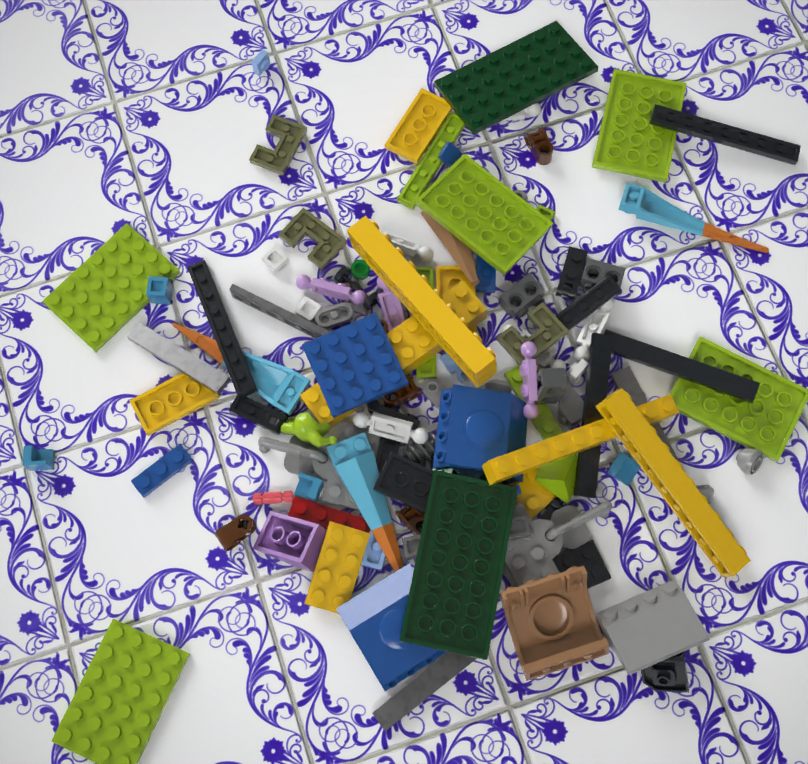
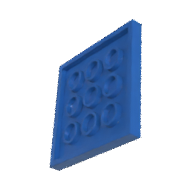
(355, 365)

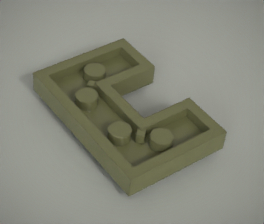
(290, 137)
(328, 240)
(549, 333)

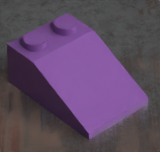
(291, 540)

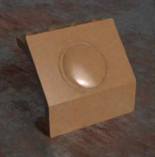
(553, 623)

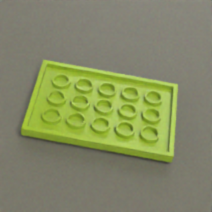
(626, 138)
(484, 214)
(109, 287)
(759, 425)
(121, 696)

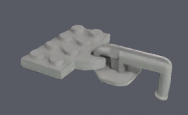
(306, 458)
(532, 556)

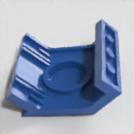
(478, 427)
(376, 626)

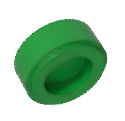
(360, 270)

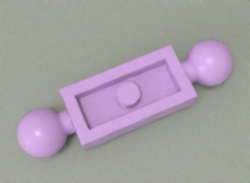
(326, 288)
(391, 306)
(529, 372)

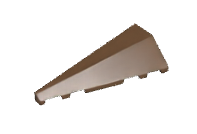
(458, 250)

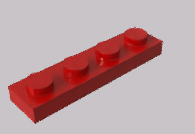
(322, 514)

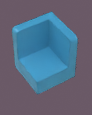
(159, 290)
(38, 459)
(624, 469)
(309, 487)

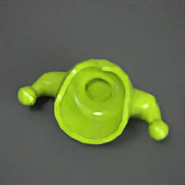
(308, 430)

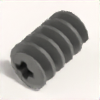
(422, 451)

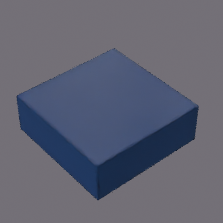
(449, 154)

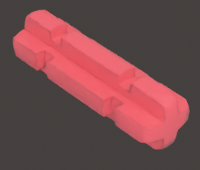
(273, 497)

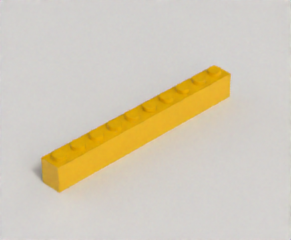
(569, 443)
(673, 483)

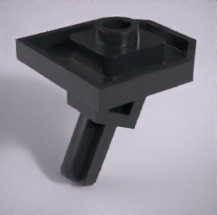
(667, 675)

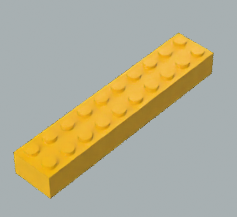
(422, 301)
(411, 346)

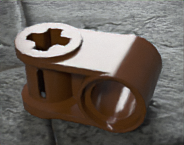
(538, 143)
(404, 394)
(410, 518)
(233, 532)

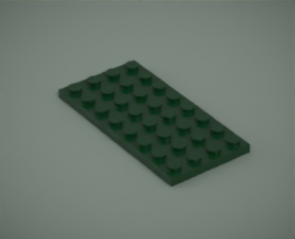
(515, 77)
(459, 565)

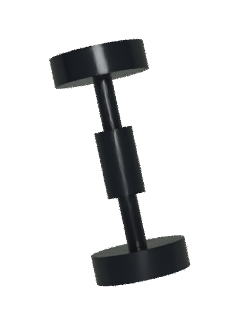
(343, 275)

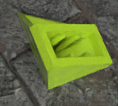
(559, 477)

